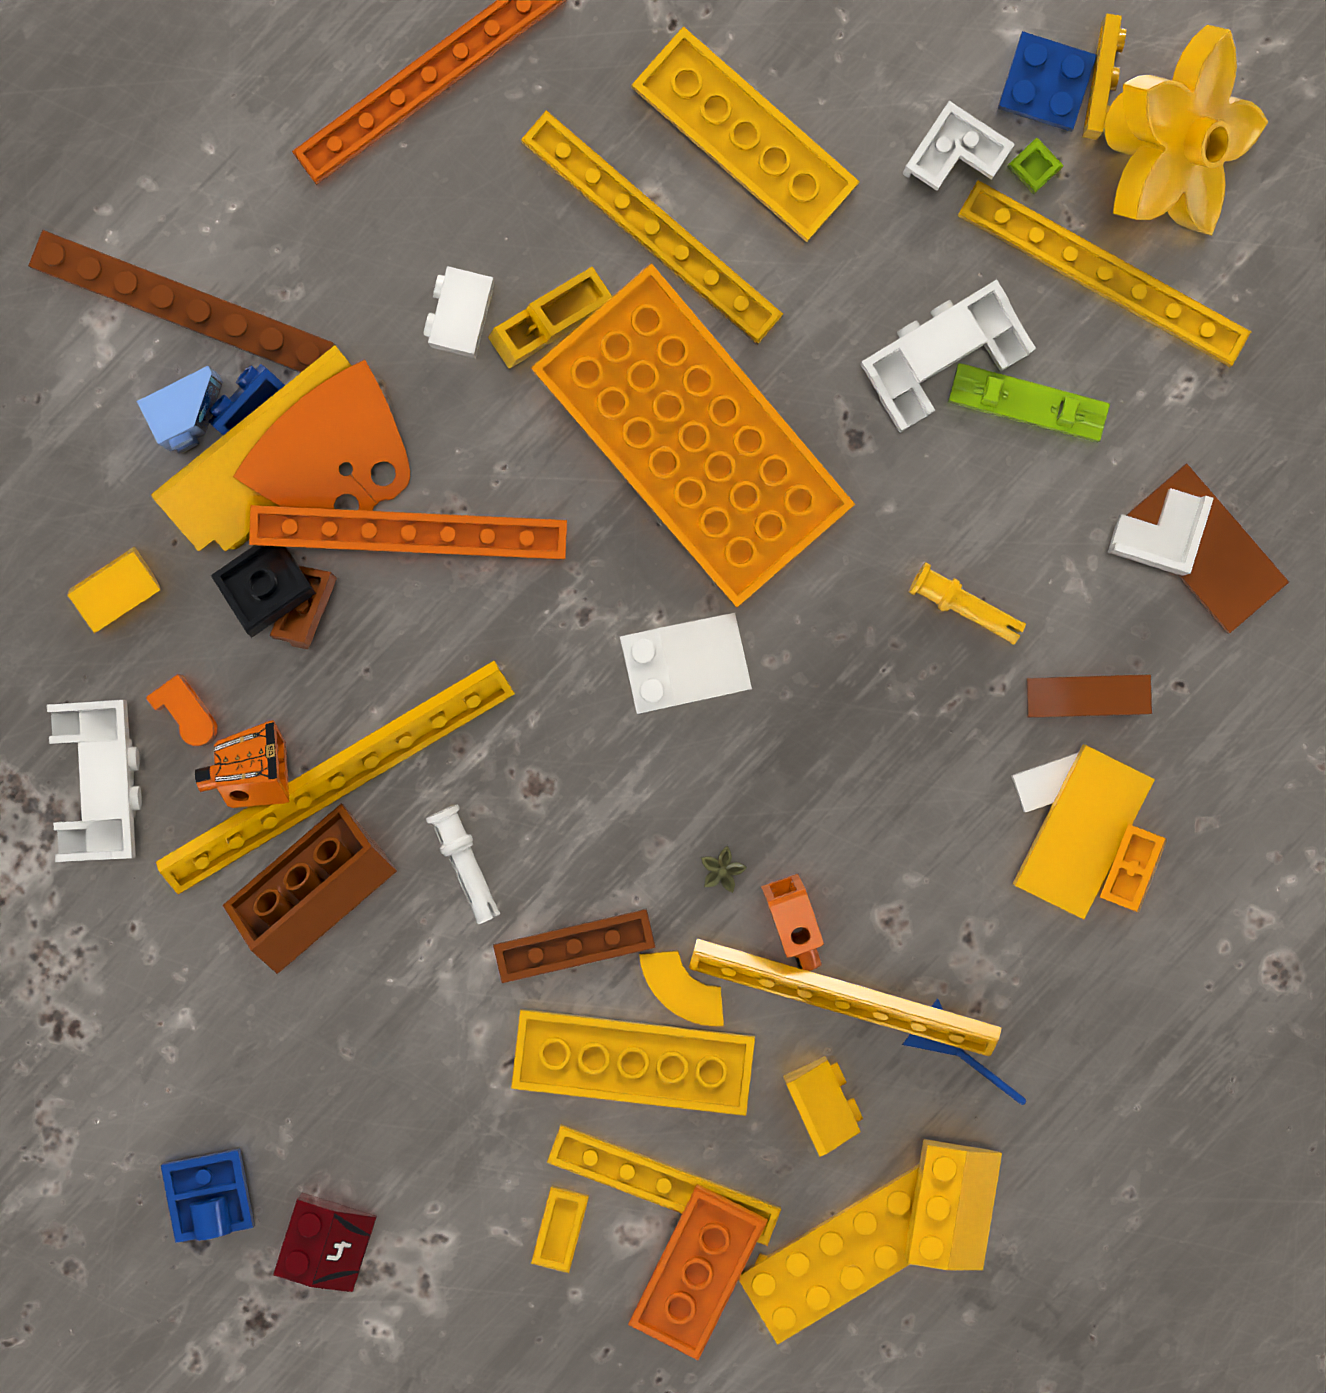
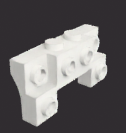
(948, 337)
(106, 780)

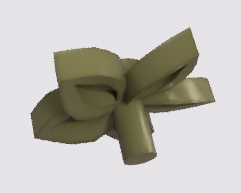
(722, 870)

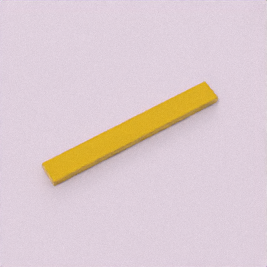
(651, 227)
(1104, 273)
(844, 998)

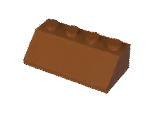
(308, 889)

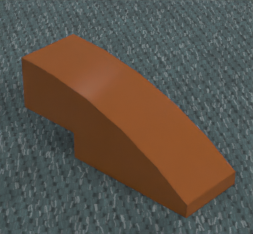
(1089, 696)

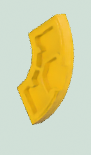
(680, 991)

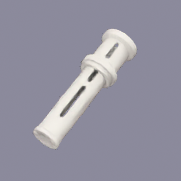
(457, 847)

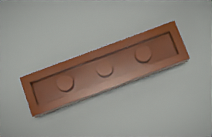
(574, 945)

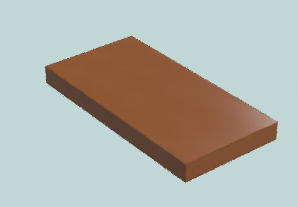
(1229, 569)

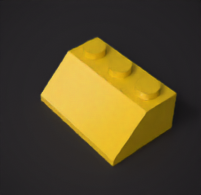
(952, 1206)

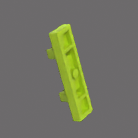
(1028, 402)

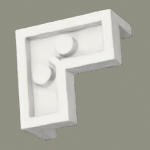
(957, 137)
(1171, 542)

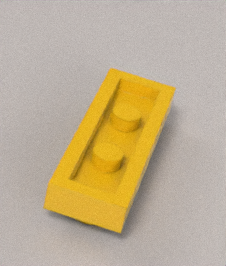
(1104, 75)

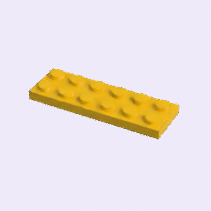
(745, 134)
(633, 1062)
(833, 1260)

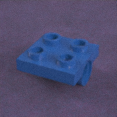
(207, 1196)

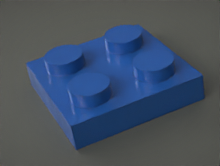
(1047, 81)

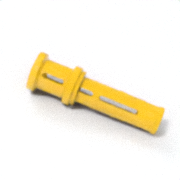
(949, 595)

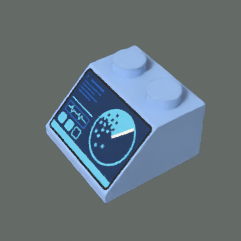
(181, 410)

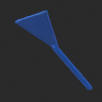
(927, 1044)

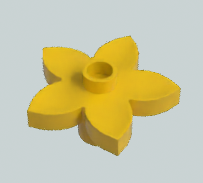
(1182, 135)

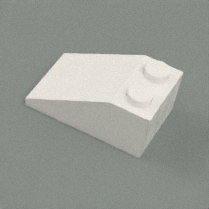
(685, 663)

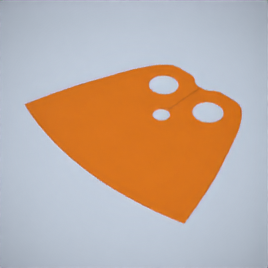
(330, 425)

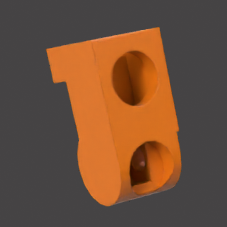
(194, 719)

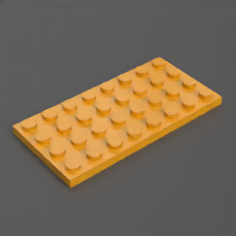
(692, 435)

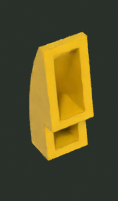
(549, 317)

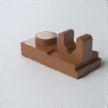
(301, 623)

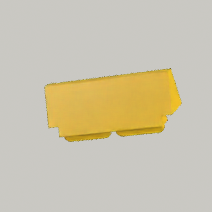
(204, 494)

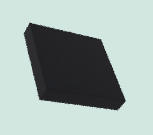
(262, 586)

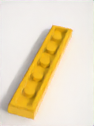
(644, 1175)

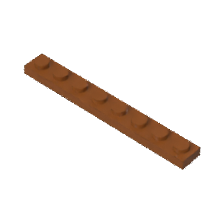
(177, 303)

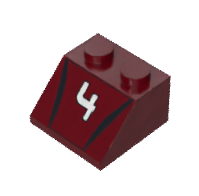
(324, 1244)

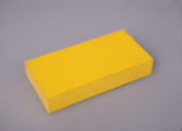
(560, 1229)

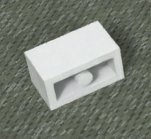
(460, 311)

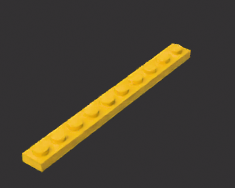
(336, 777)

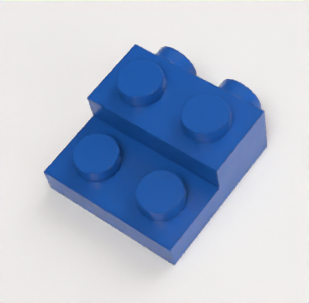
(255, 388)

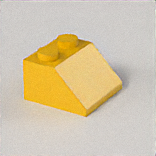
(823, 1105)

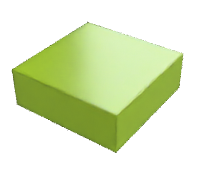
(1035, 165)

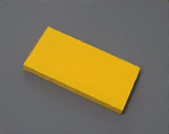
(1083, 831)

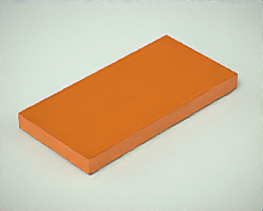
(697, 1272)

